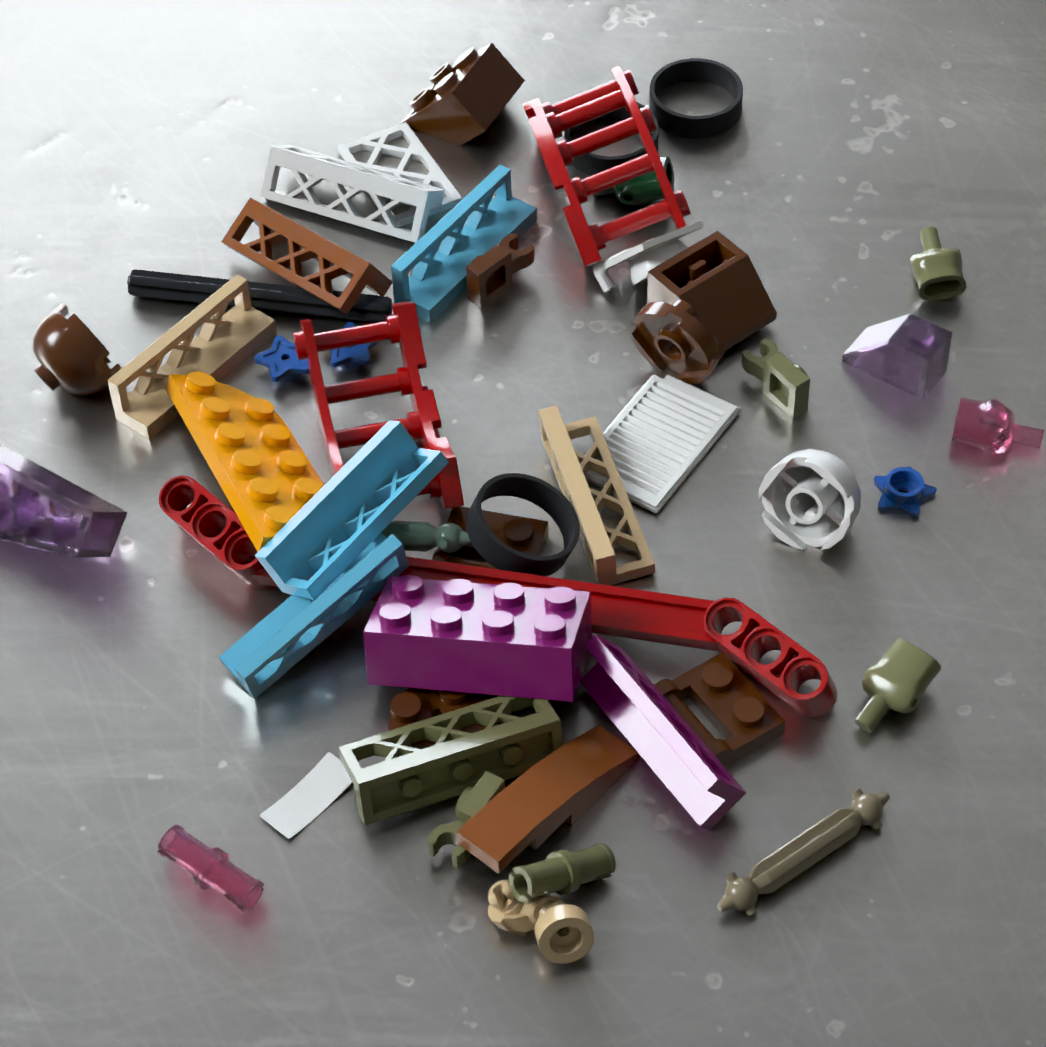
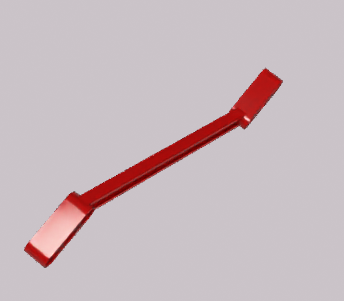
(613, 609)

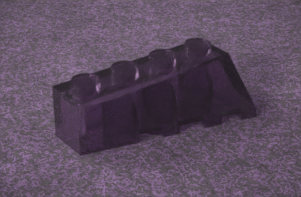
(53, 512)

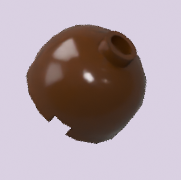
(71, 355)

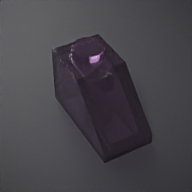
(903, 353)

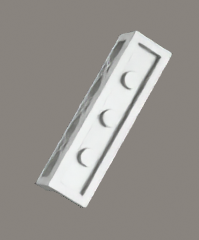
(355, 176)

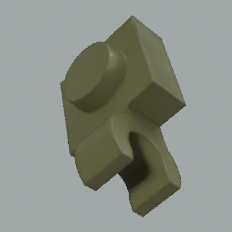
(782, 380)
(468, 805)

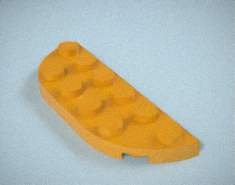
(247, 451)

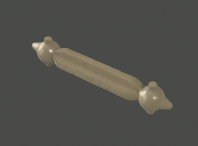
(803, 851)

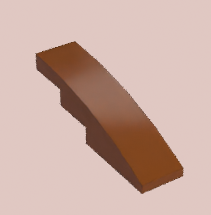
(546, 796)

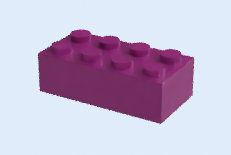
(478, 638)

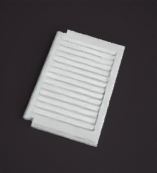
(663, 438)

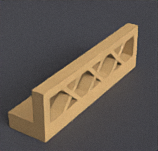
(216, 351)
(570, 471)

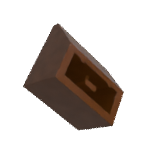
(465, 96)
(719, 285)

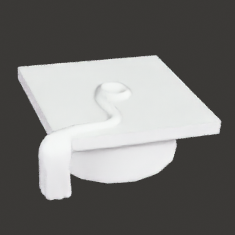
(644, 256)

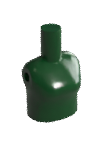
(642, 189)

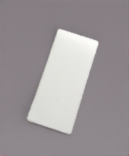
(308, 797)

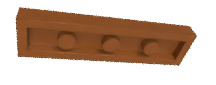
(303, 246)

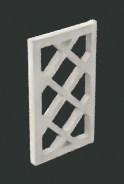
(416, 151)

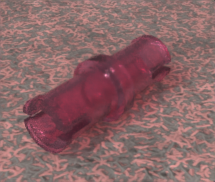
(210, 868)

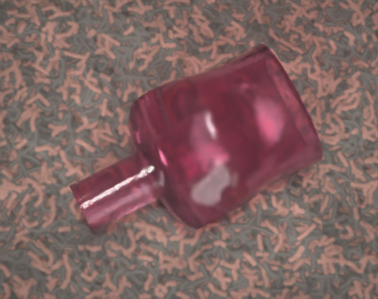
(991, 427)

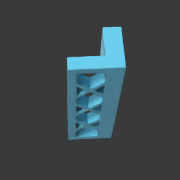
(442, 274)
(351, 507)
(304, 623)

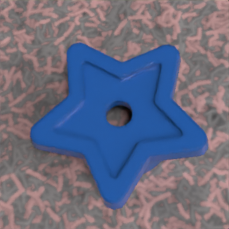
(352, 357)
(282, 369)
(903, 479)

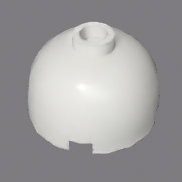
(810, 499)

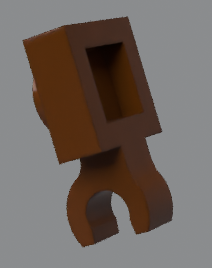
(493, 271)

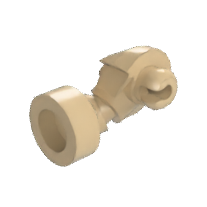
(559, 928)

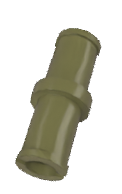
(562, 872)

